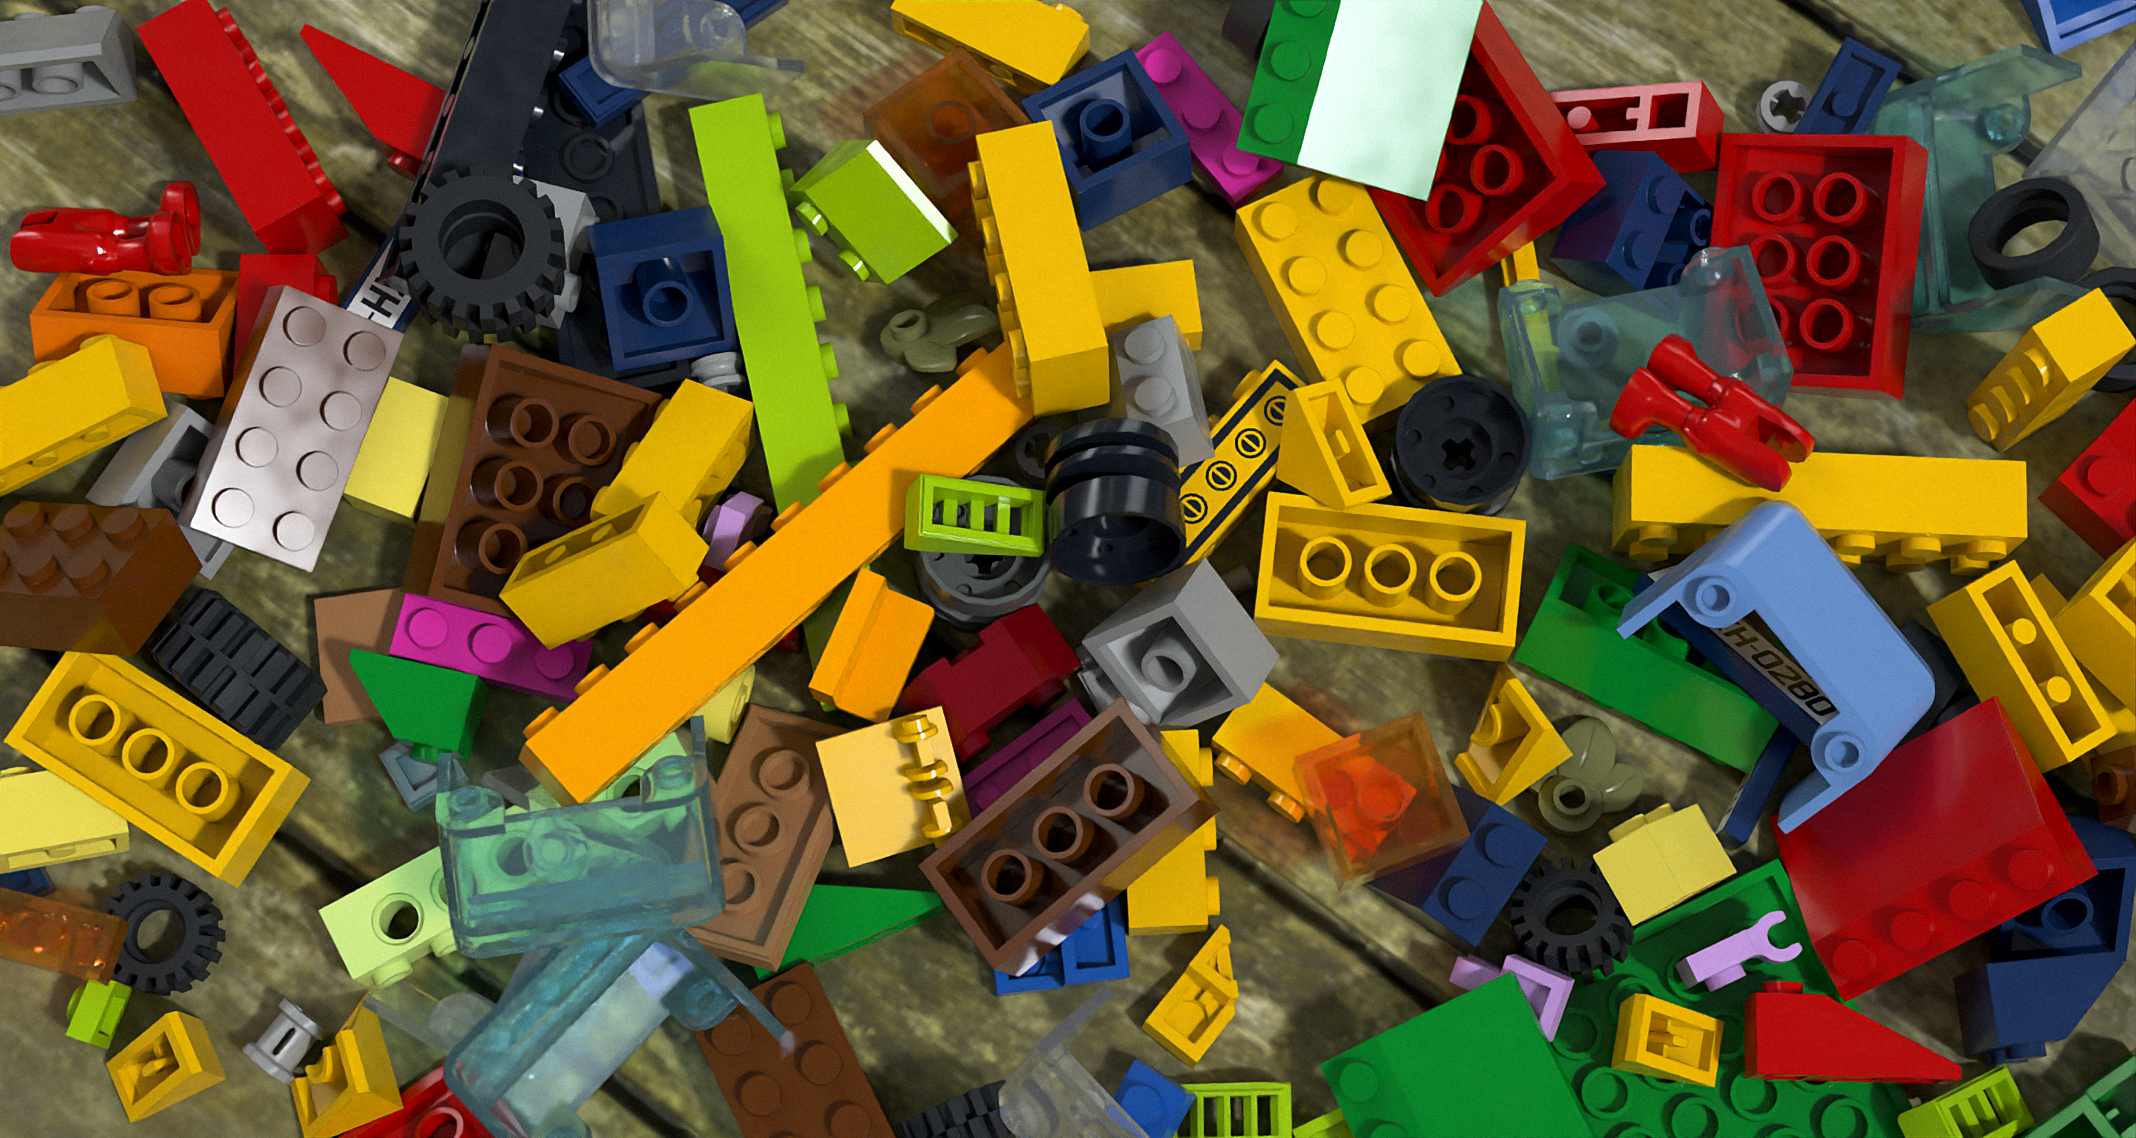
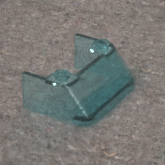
(1963, 123)
(585, 866)
(579, 1021)

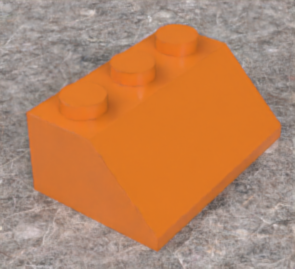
(179, 319)

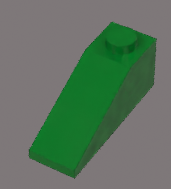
(850, 918)

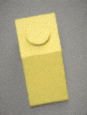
(53, 822)

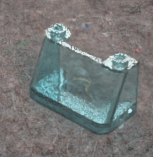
(1579, 356)

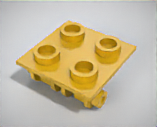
(894, 786)

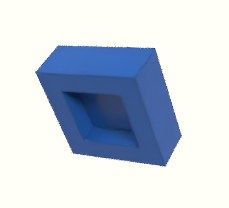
(1153, 1100)

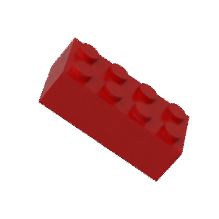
(246, 128)

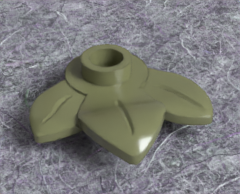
(930, 337)
(1591, 777)

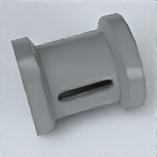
(265, 1050)

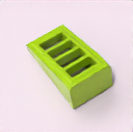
(948, 538)
(1280, 1108)
(1967, 1112)

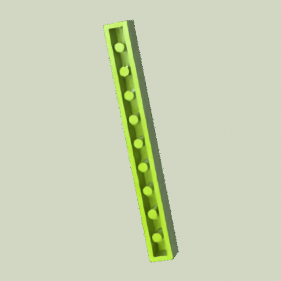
(775, 314)

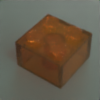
(934, 124)
(1380, 801)

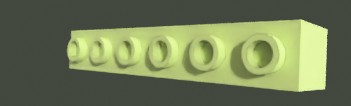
(363, 918)

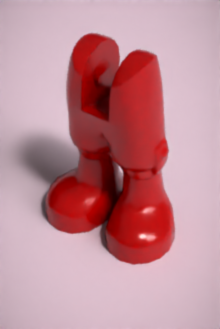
(111, 242)
(1734, 430)

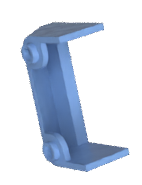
(1828, 624)

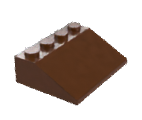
(516, 469)

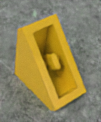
(1327, 448)
(1666, 1041)
(165, 1065)

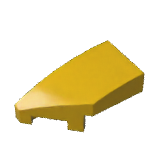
(1198, 1003)

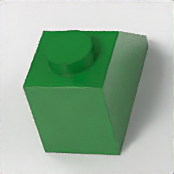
(423, 704)

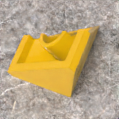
(1510, 742)
(349, 1080)

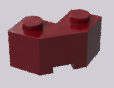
(1009, 669)

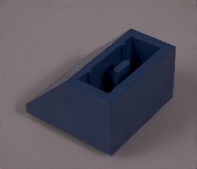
(1634, 229)

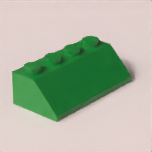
(1649, 673)

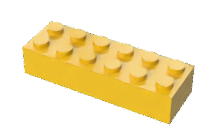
(1861, 504)

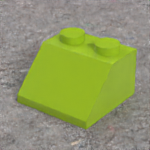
(870, 212)

